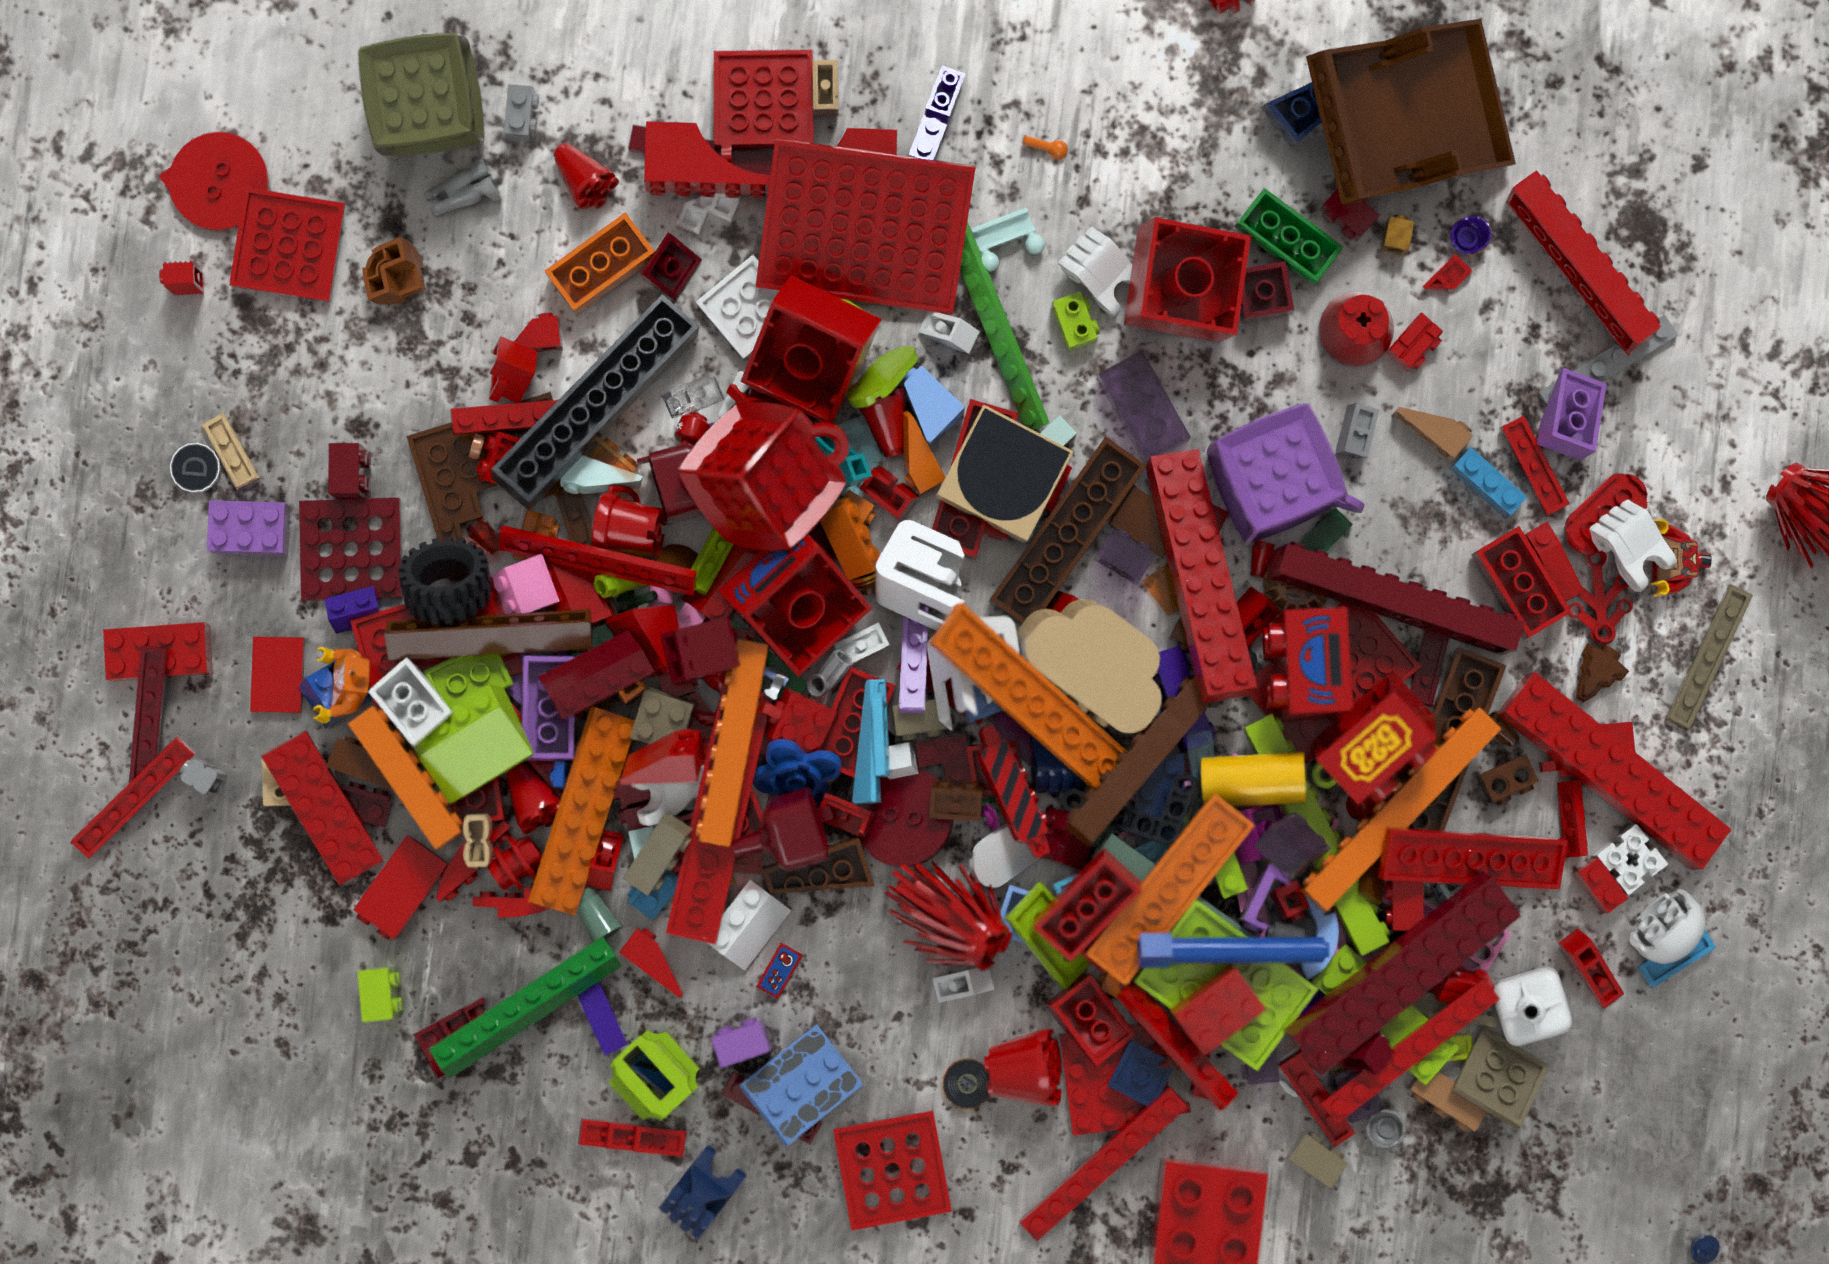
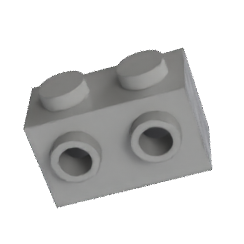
(519, 113)

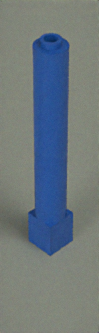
(1161, 950)

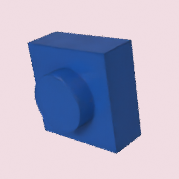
(560, 774)

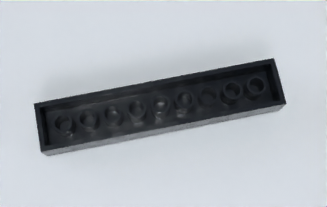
(594, 402)

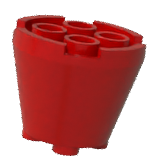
(1345, 337)
(1026, 1069)

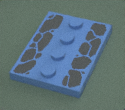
(800, 1085)

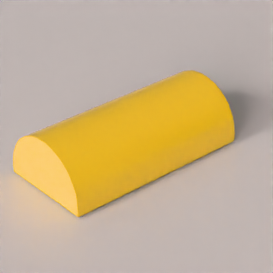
(1255, 779)

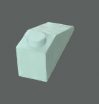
(593, 476)

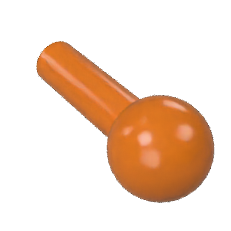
(1057, 149)

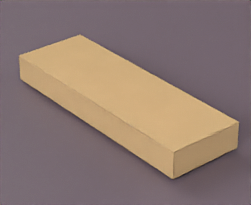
(230, 451)

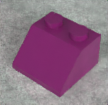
(1262, 817)

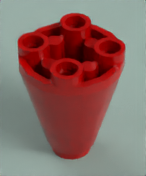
(584, 177)
(886, 421)
(531, 798)

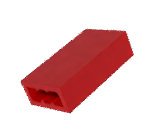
(401, 888)

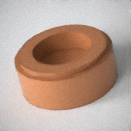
(477, 446)

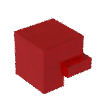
(511, 370)

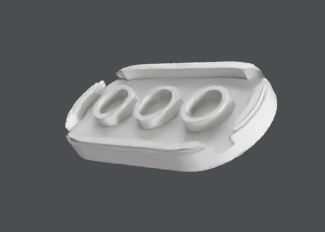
(999, 858)

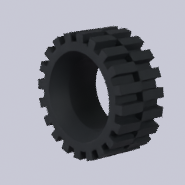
(439, 562)

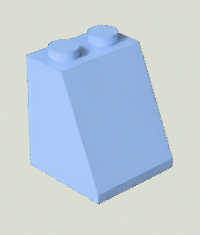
(931, 404)

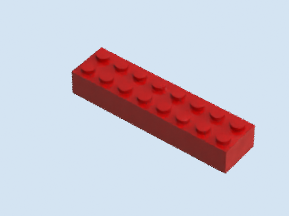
(1583, 262)

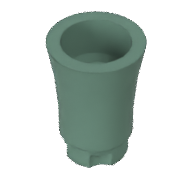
(597, 916)

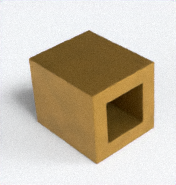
(1397, 234)

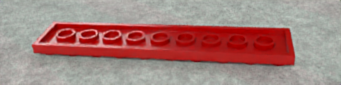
(707, 866)

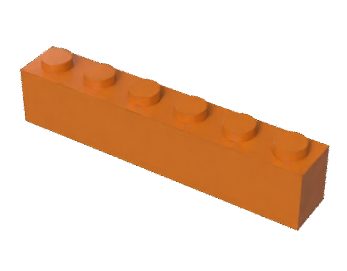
(406, 778)

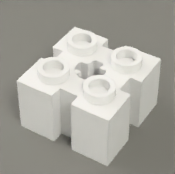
(1645, 860)

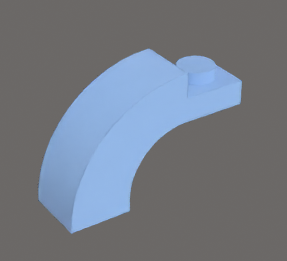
(1326, 927)

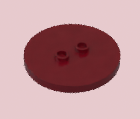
(902, 824)

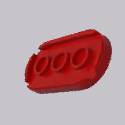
(1605, 497)

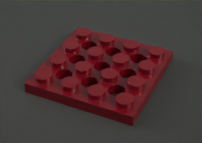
(339, 510)

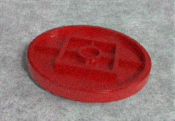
(211, 179)

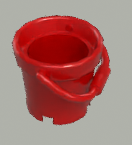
(627, 525)

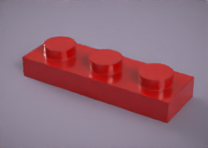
(1572, 817)

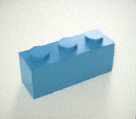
(1488, 483)

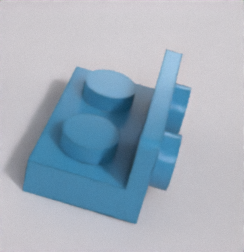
(656, 900)

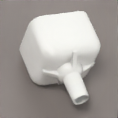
(1538, 988)

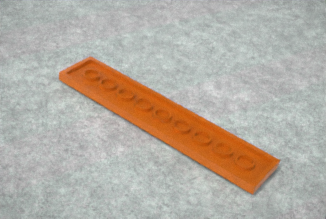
(1026, 695)

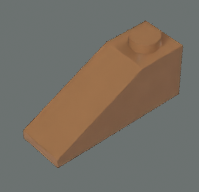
(1439, 432)

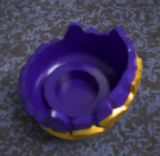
(1471, 235)

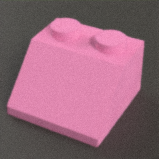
(525, 586)

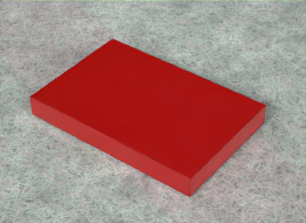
(277, 674)

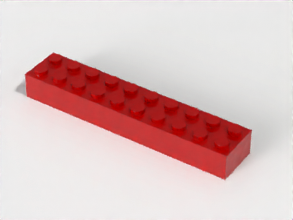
(1200, 576)
(1614, 771)

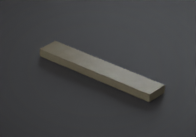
(1709, 657)

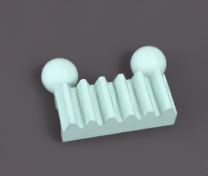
(1003, 231)

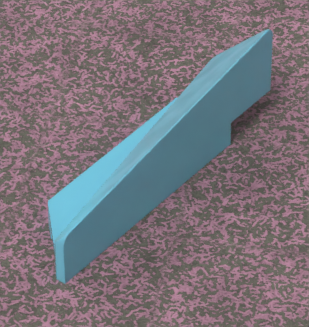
(873, 744)

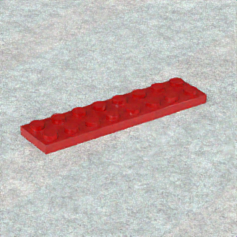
(1461, 856)

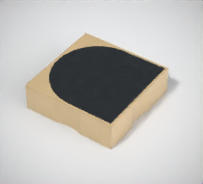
(1004, 474)

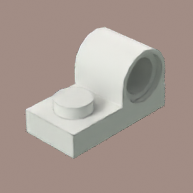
(864, 643)

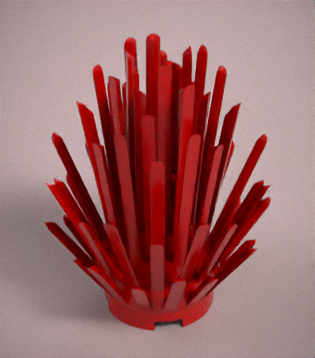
(1805, 501)
(964, 925)

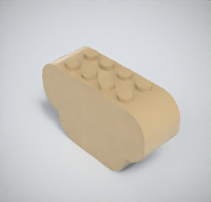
(1096, 662)

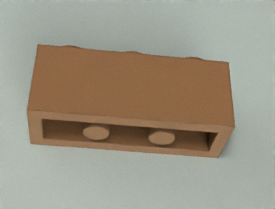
(1447, 1102)

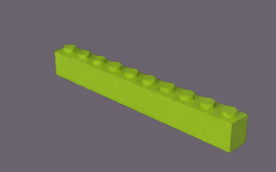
(1353, 910)

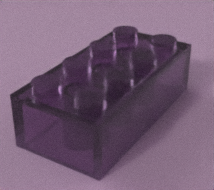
(1143, 407)

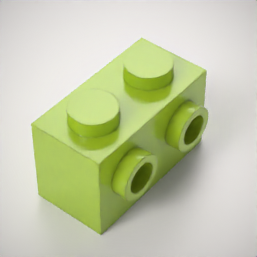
(1075, 321)

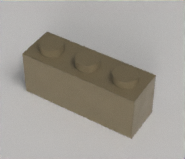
(658, 854)

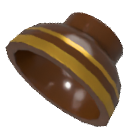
(865, 583)

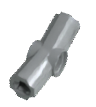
(830, 675)

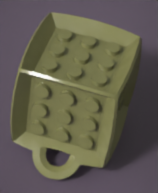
(421, 94)

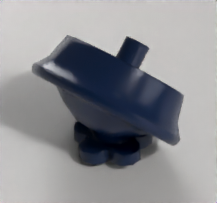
(1704, 1249)

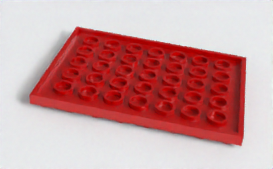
(865, 225)

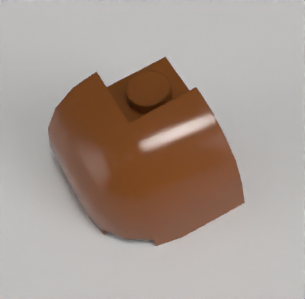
(393, 272)

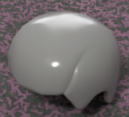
(1386, 1129)

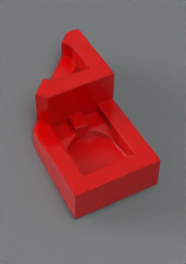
(1449, 275)

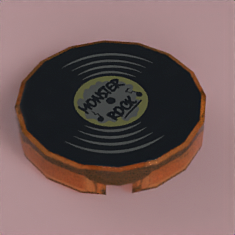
(966, 1083)

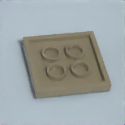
(1500, 1077)

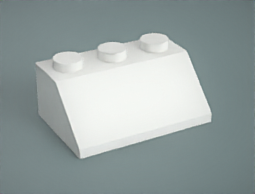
(749, 924)

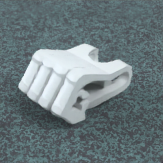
(1098, 267)
(1633, 539)
(668, 798)

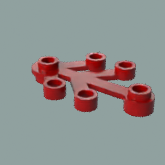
(1600, 603)

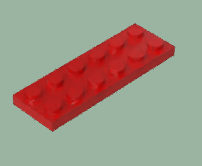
(322, 807)

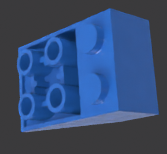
(319, 688)

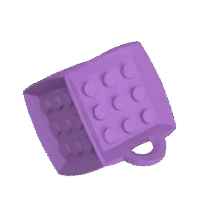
(1278, 473)

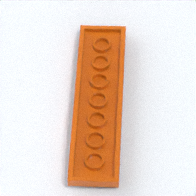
(582, 811)
(1171, 885)

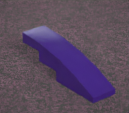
(602, 1018)

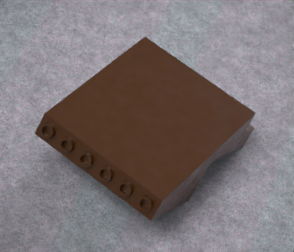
(1410, 111)

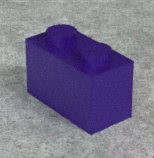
(351, 606)

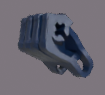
(1051, 772)
(700, 1194)

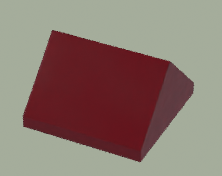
(670, 266)

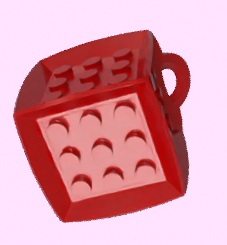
(765, 475)

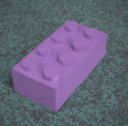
(544, 730)

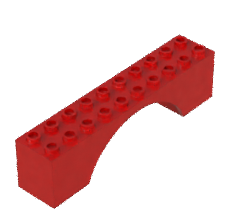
(685, 163)

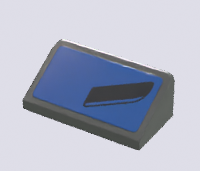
(650, 1073)

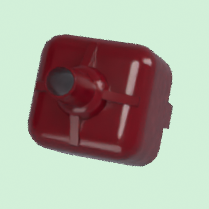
(669, 485)
(790, 831)

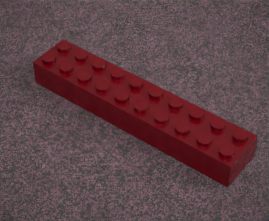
(1395, 599)
(1402, 973)

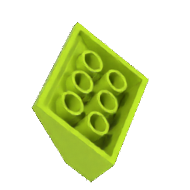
(474, 744)

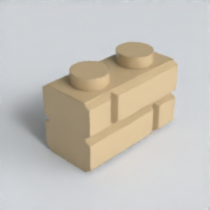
(825, 88)

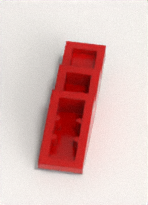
(632, 1137)

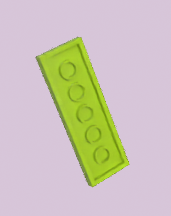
(1345, 964)

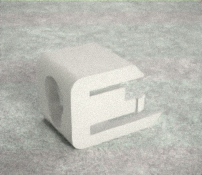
(898, 579)
(962, 686)

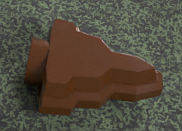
(1598, 670)

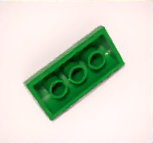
(1289, 236)

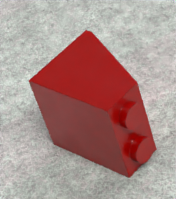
(646, 627)

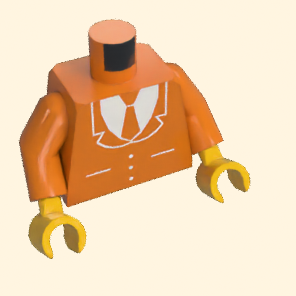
(349, 683)

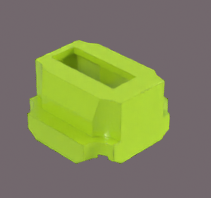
(670, 1060)

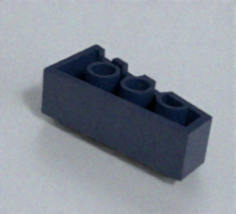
(1294, 113)

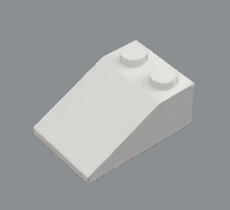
(410, 701)

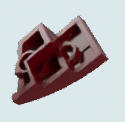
(445, 1027)

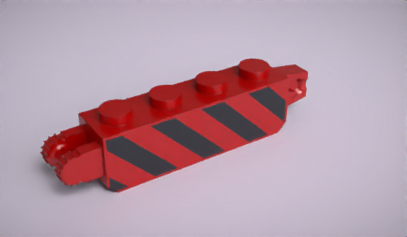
(1012, 792)

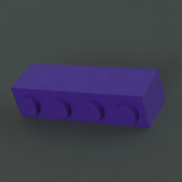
(1169, 676)

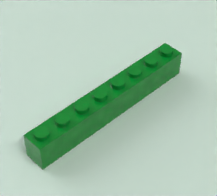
(525, 1007)

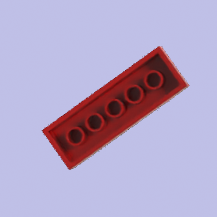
(951, 521)

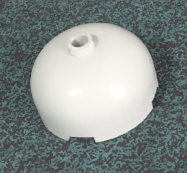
(1682, 931)

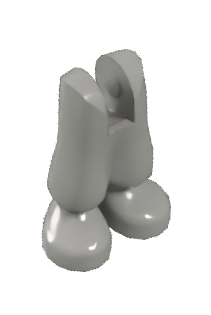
(461, 190)

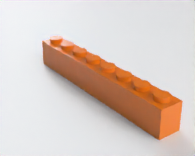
(733, 745)

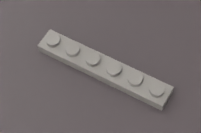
(1615, 359)

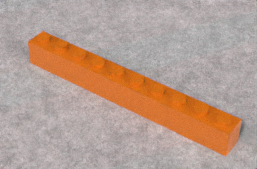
(1400, 809)

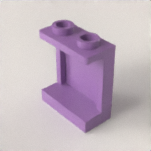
(1257, 897)

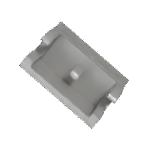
(1357, 430)

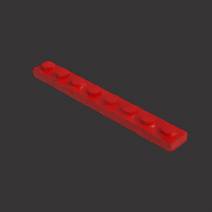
(598, 560)
(1412, 1050)
(1103, 1163)

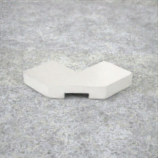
(696, 211)

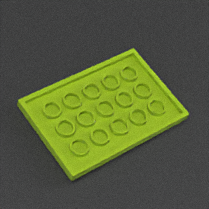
(1275, 984)

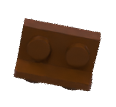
(956, 801)

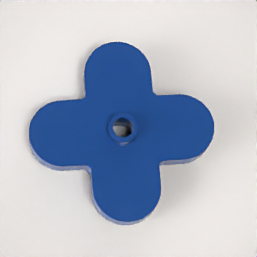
(794, 770)

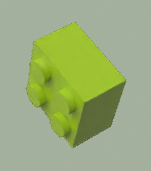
(380, 994)

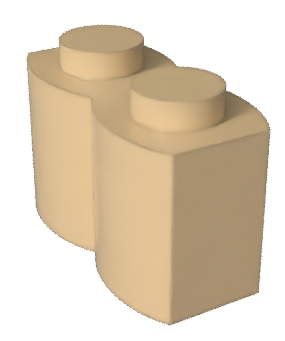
(477, 831)

